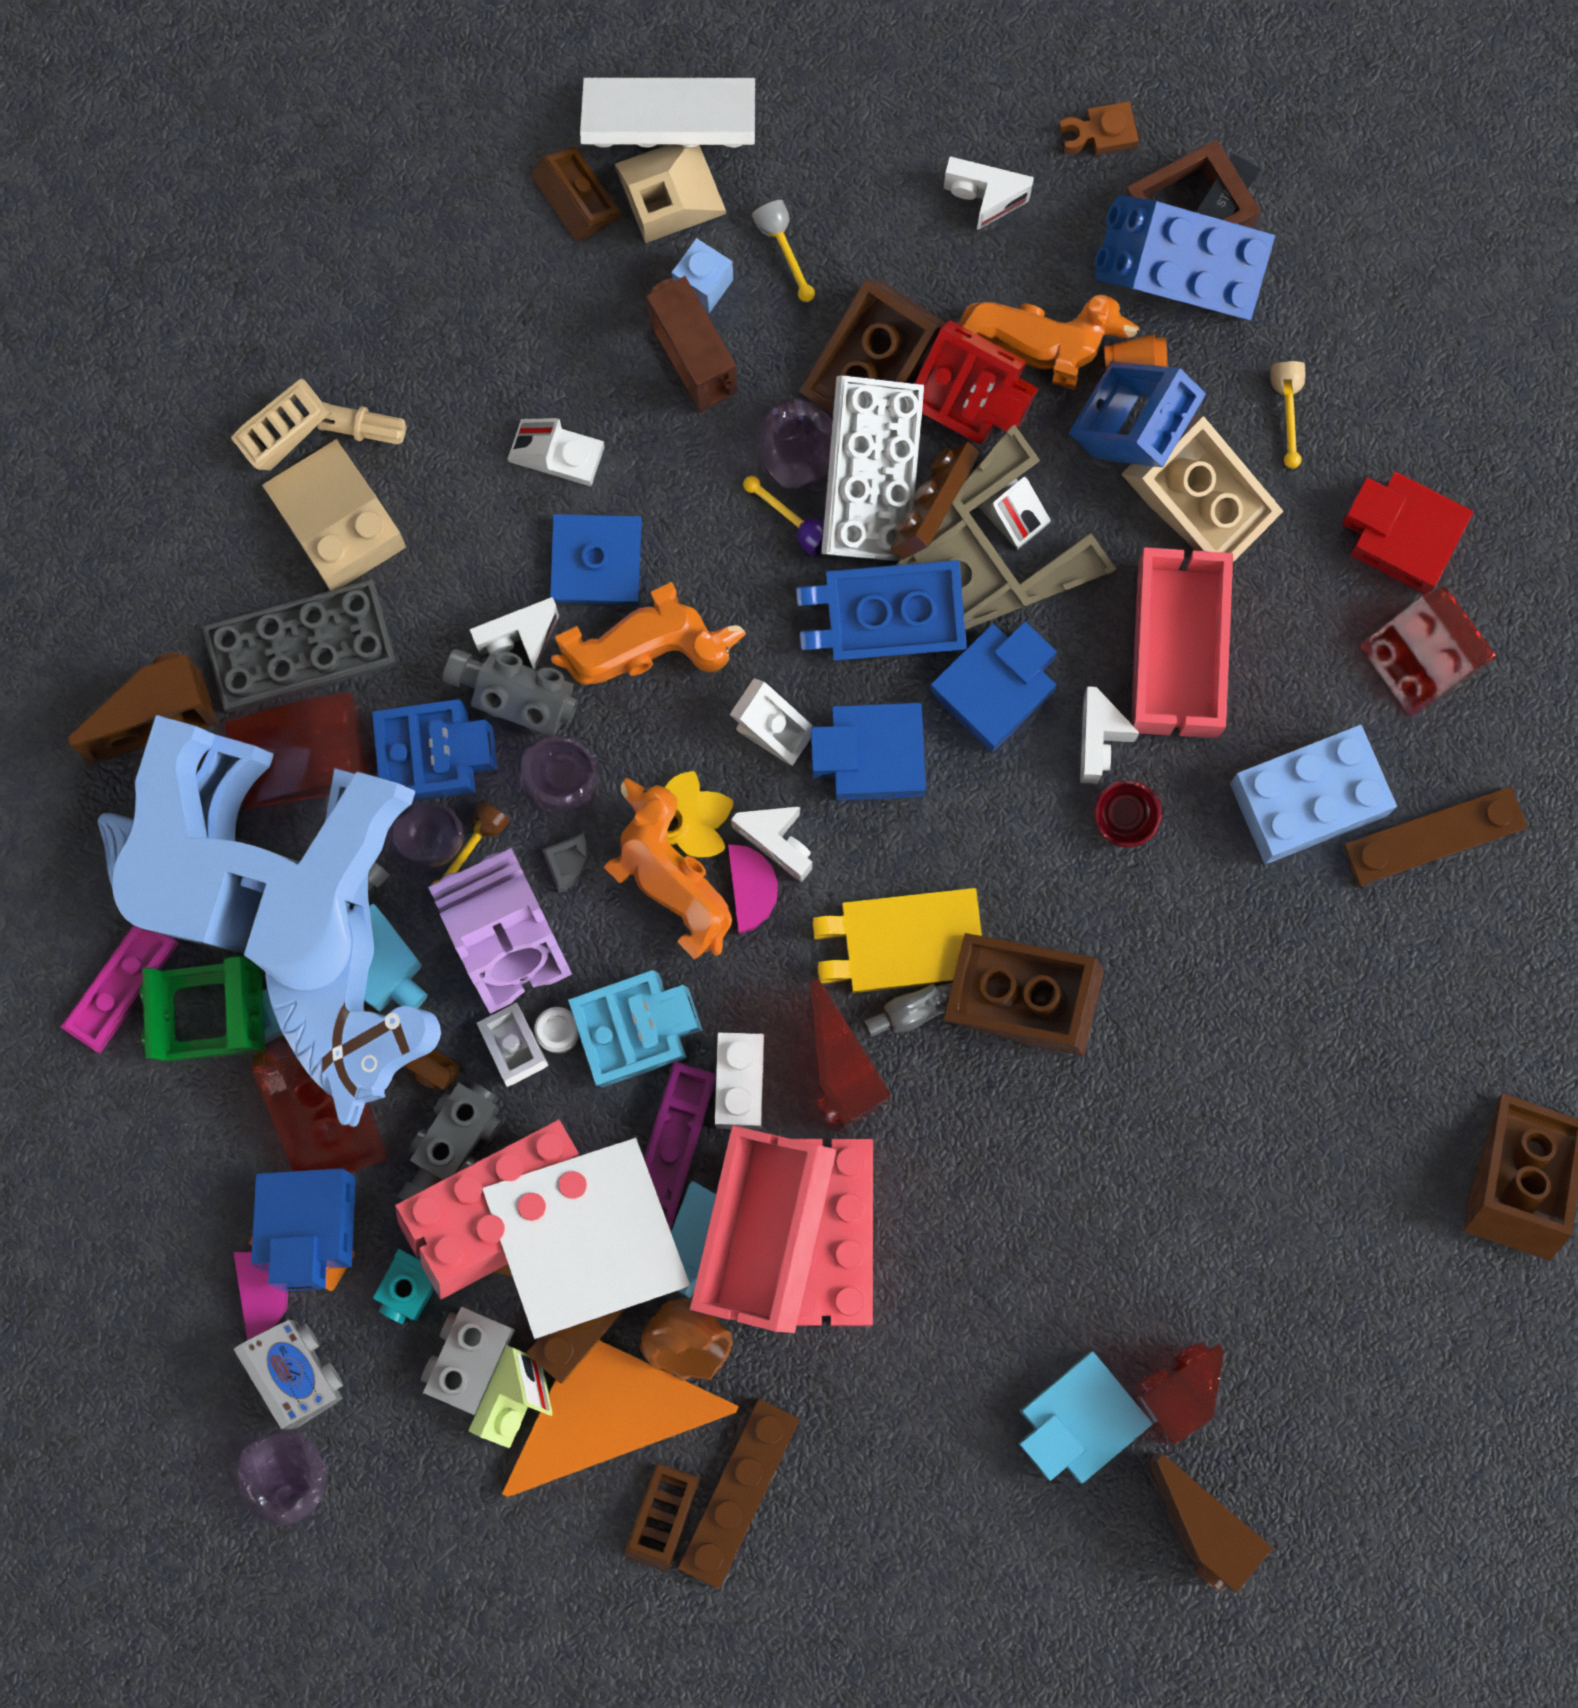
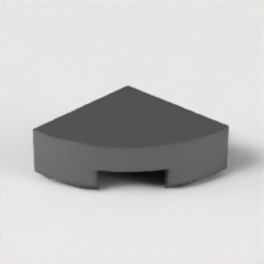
(567, 861)

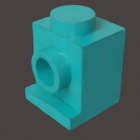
(393, 1306)

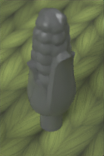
(910, 1010)

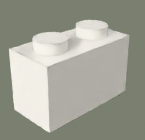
(739, 1081)

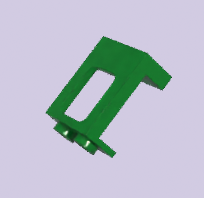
(243, 1010)

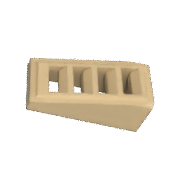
(258, 426)

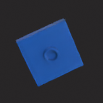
(596, 559)

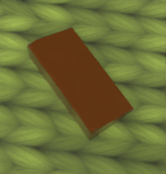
(575, 193)

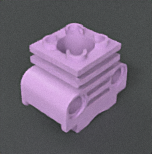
(499, 929)

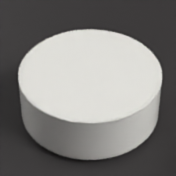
(556, 1030)

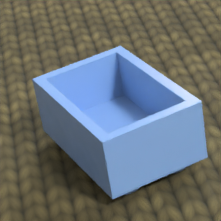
(1313, 794)

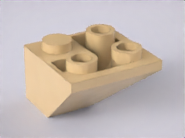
(670, 190)

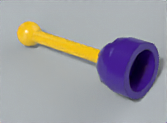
(809, 531)

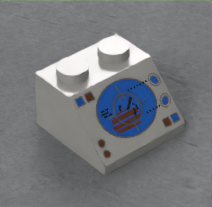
(290, 1373)

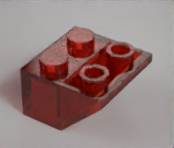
(1427, 650)
(1185, 1395)

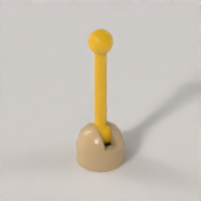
(1287, 380)

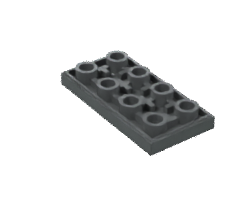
(299, 646)

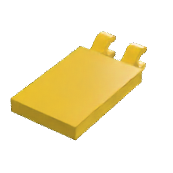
(899, 939)

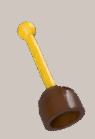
(486, 823)

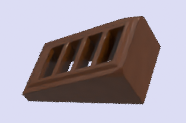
(649, 1556)

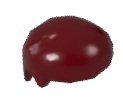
(1127, 813)

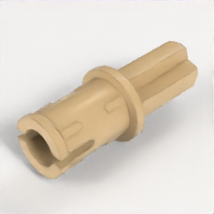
(363, 424)

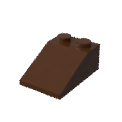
(877, 339)
(124, 722)
(1025, 993)
(1526, 1179)
(1212, 1535)

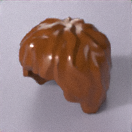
(685, 1341)

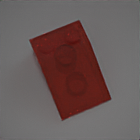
(307, 745)
(845, 1076)
(308, 1117)

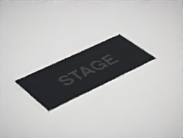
(1218, 201)

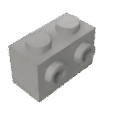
(466, 1360)

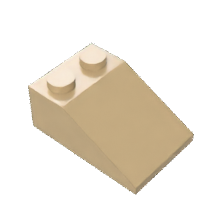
(1206, 492)
(334, 515)

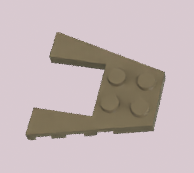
(985, 579)

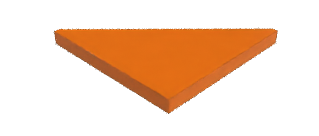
(607, 1411)

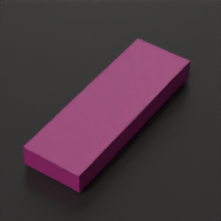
(117, 987)

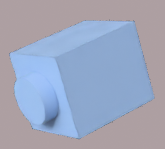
(706, 272)

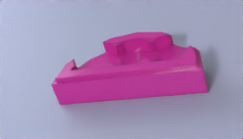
(753, 887)
(260, 1302)

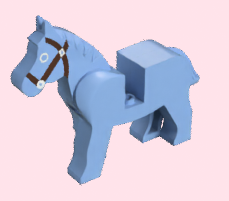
(313, 932)

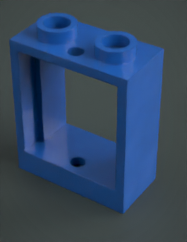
(1160, 424)

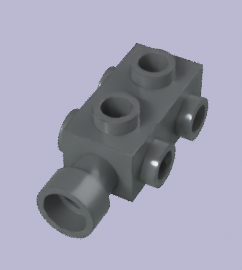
(514, 691)
(458, 1135)

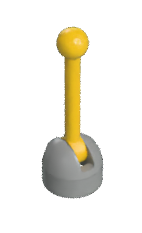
(772, 221)

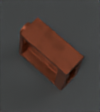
(1213, 164)
(691, 343)

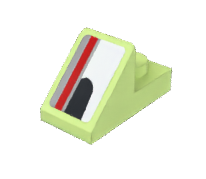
(512, 1389)

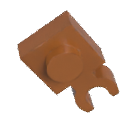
(1107, 128)

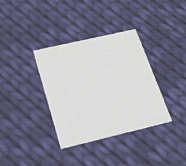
(588, 1250)

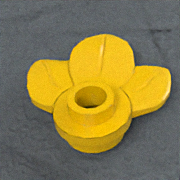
(697, 817)

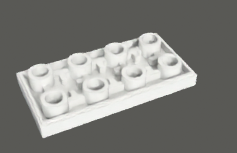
(668, 111)
(871, 465)

